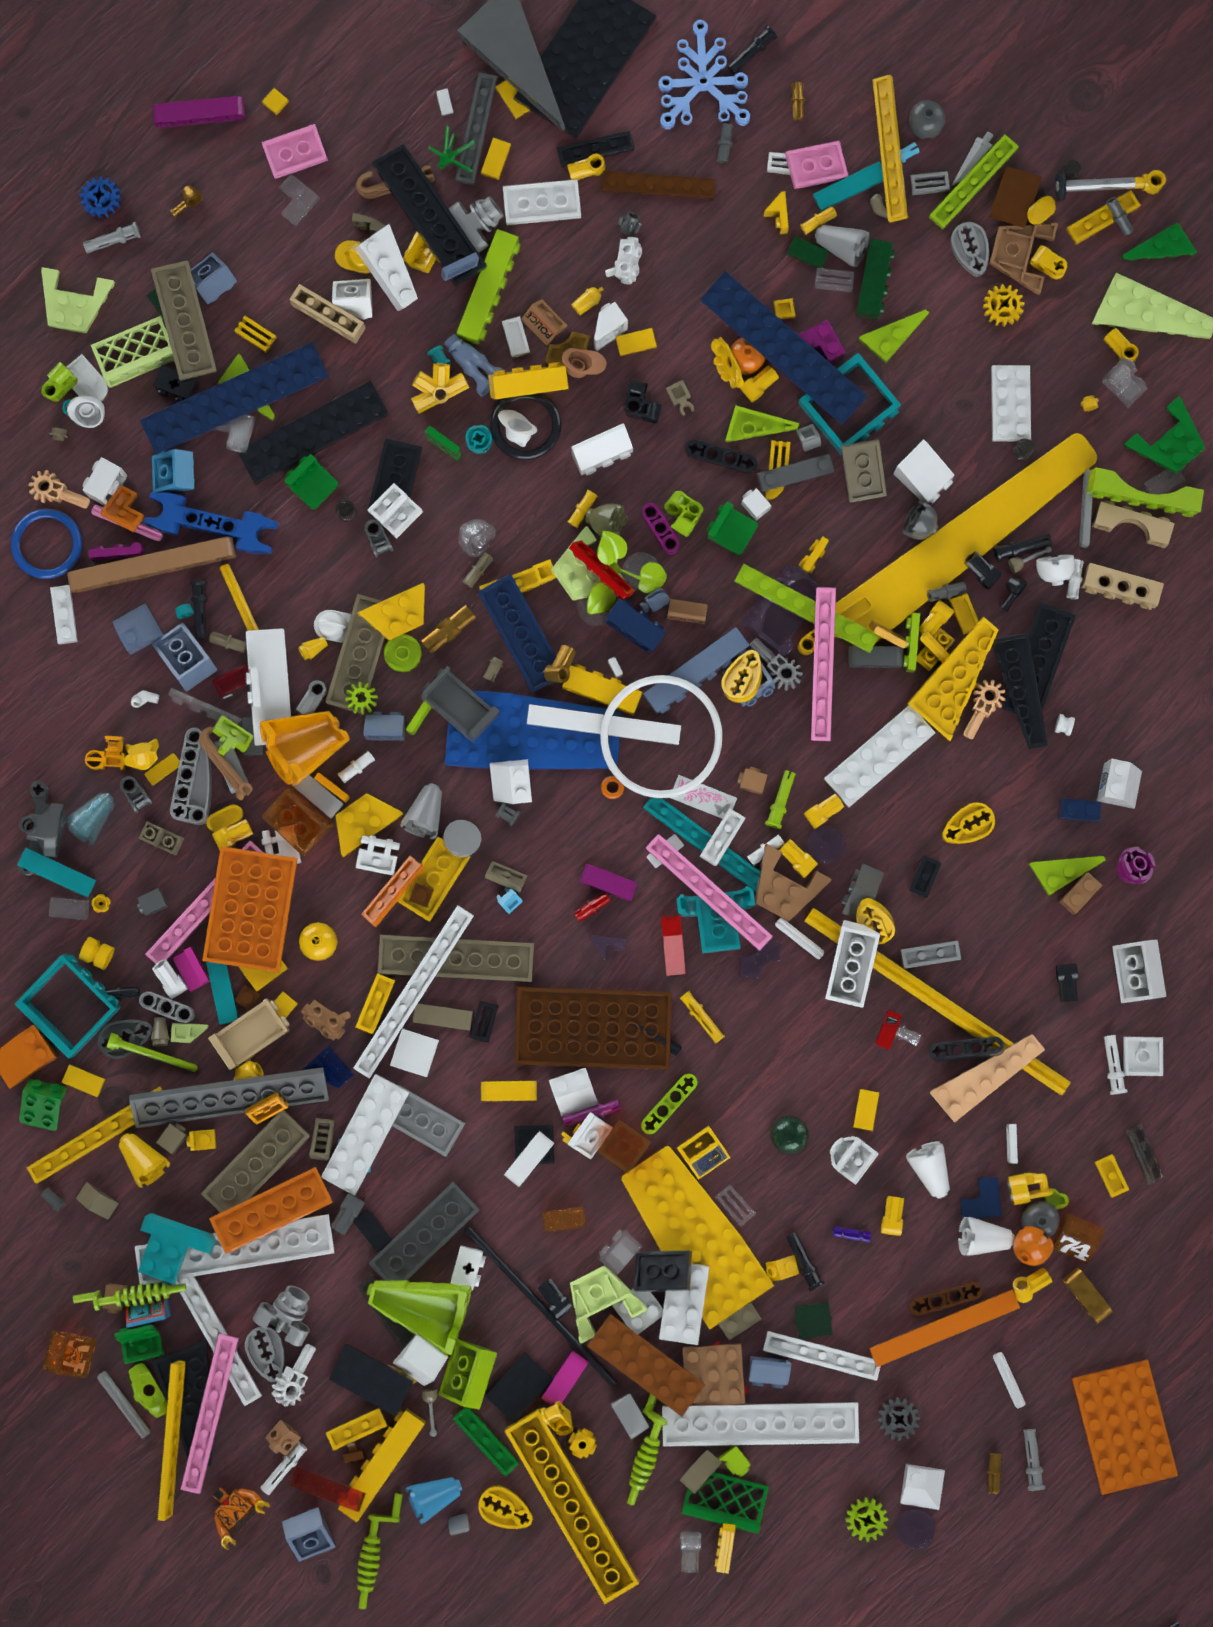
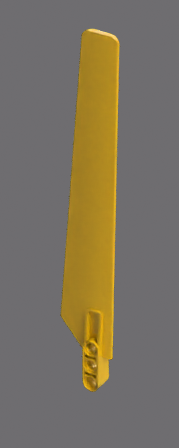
(940, 558)

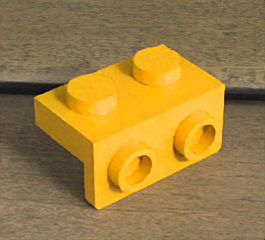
(418, 255)

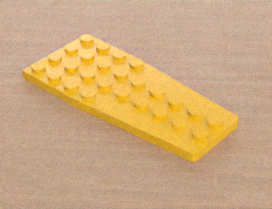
(688, 1219)

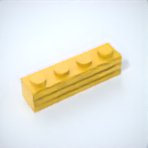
(725, 1551)

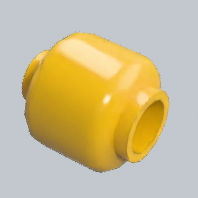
(248, 1070)

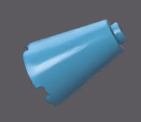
(432, 1496)

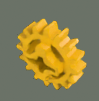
(998, 300)

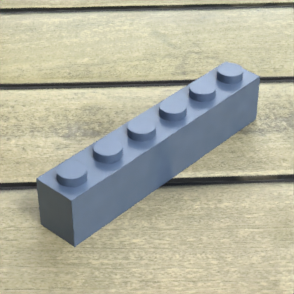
(698, 669)

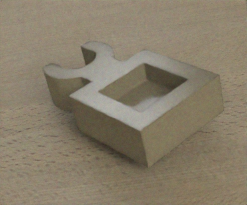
(679, 395)

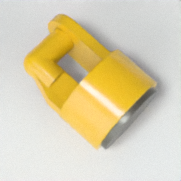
(1019, 1190)

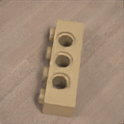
(327, 313)
(1151, 588)

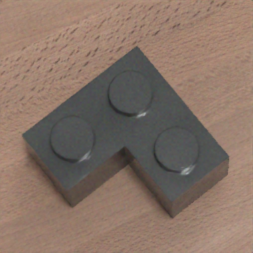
(865, 886)

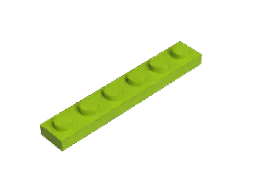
(973, 182)

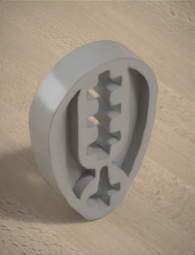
(979, 242)
(255, 1353)

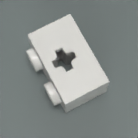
(465, 1256)

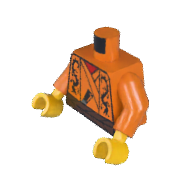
(235, 1512)

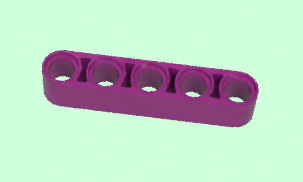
(199, 111)

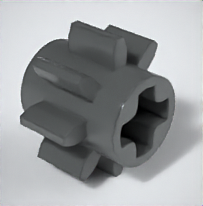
(629, 223)

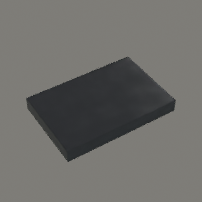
(662, 1271)
(519, 1387)

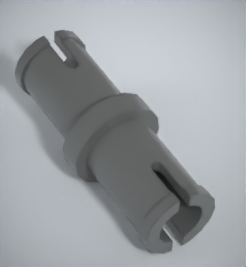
(725, 143)
(1119, 216)
(946, 591)

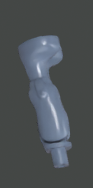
(469, 360)

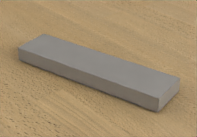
(1086, 511)

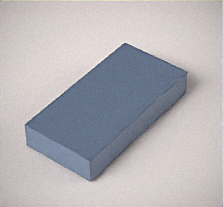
(459, 266)

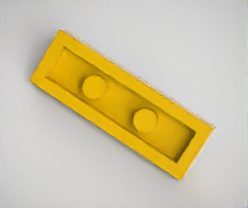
(375, 1004)
(356, 1428)

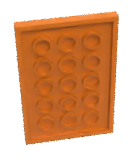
(250, 909)
(1124, 1427)

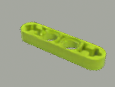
(666, 1101)

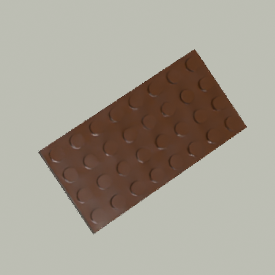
(592, 1028)

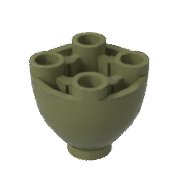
(607, 518)

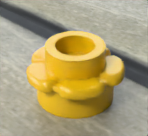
(1089, 403)
(100, 908)

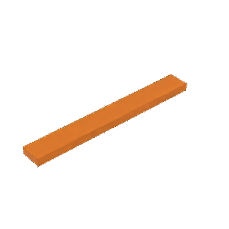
(944, 1328)

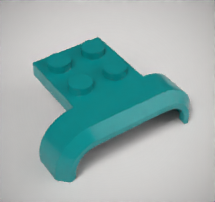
(714, 931)
(169, 1246)

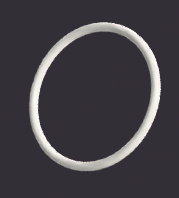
(605, 727)

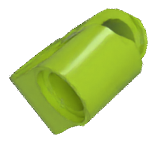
(61, 379)
(685, 510)

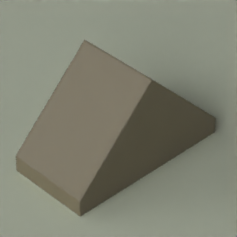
(97, 1201)

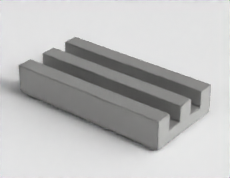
(946, 188)

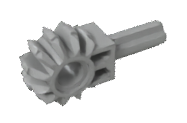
(777, 664)

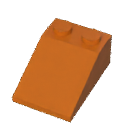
(25, 1056)

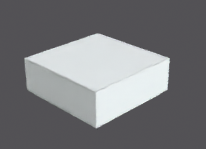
(615, 668)

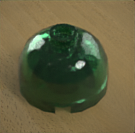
(789, 1134)

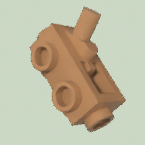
(324, 1020)

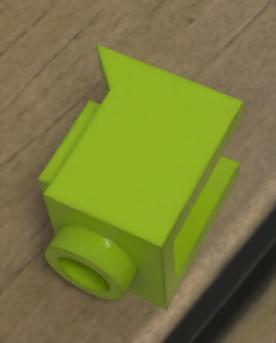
(735, 1461)

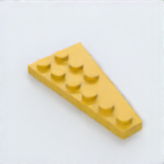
(950, 686)

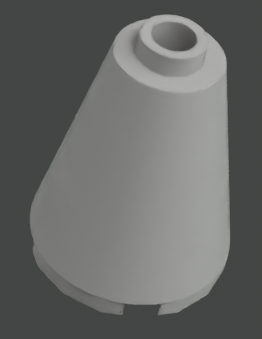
(844, 242)
(424, 813)

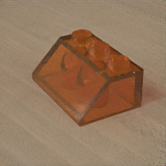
(297, 820)

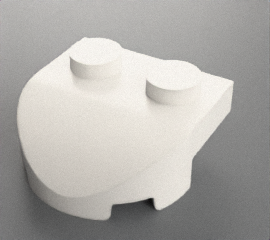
(852, 1157)

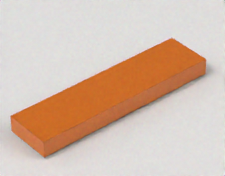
(393, 891)

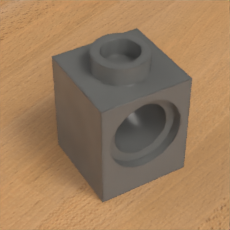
(152, 902)

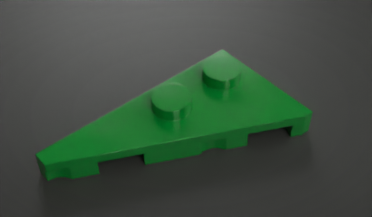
(1168, 243)

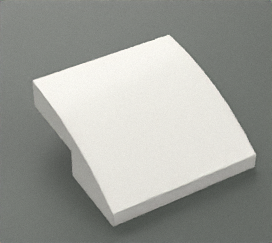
(395, 510)

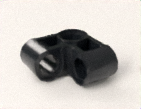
(647, 410)

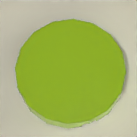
(402, 653)

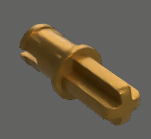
(797, 100)
(994, 1473)

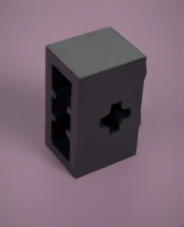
(169, 377)

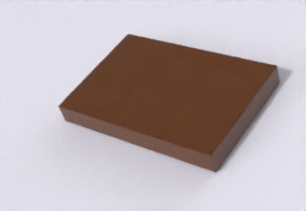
(1015, 196)

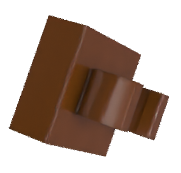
(353, 1456)

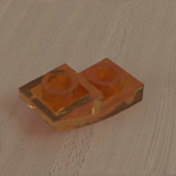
(564, 1219)

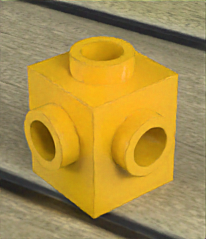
(582, 1435)

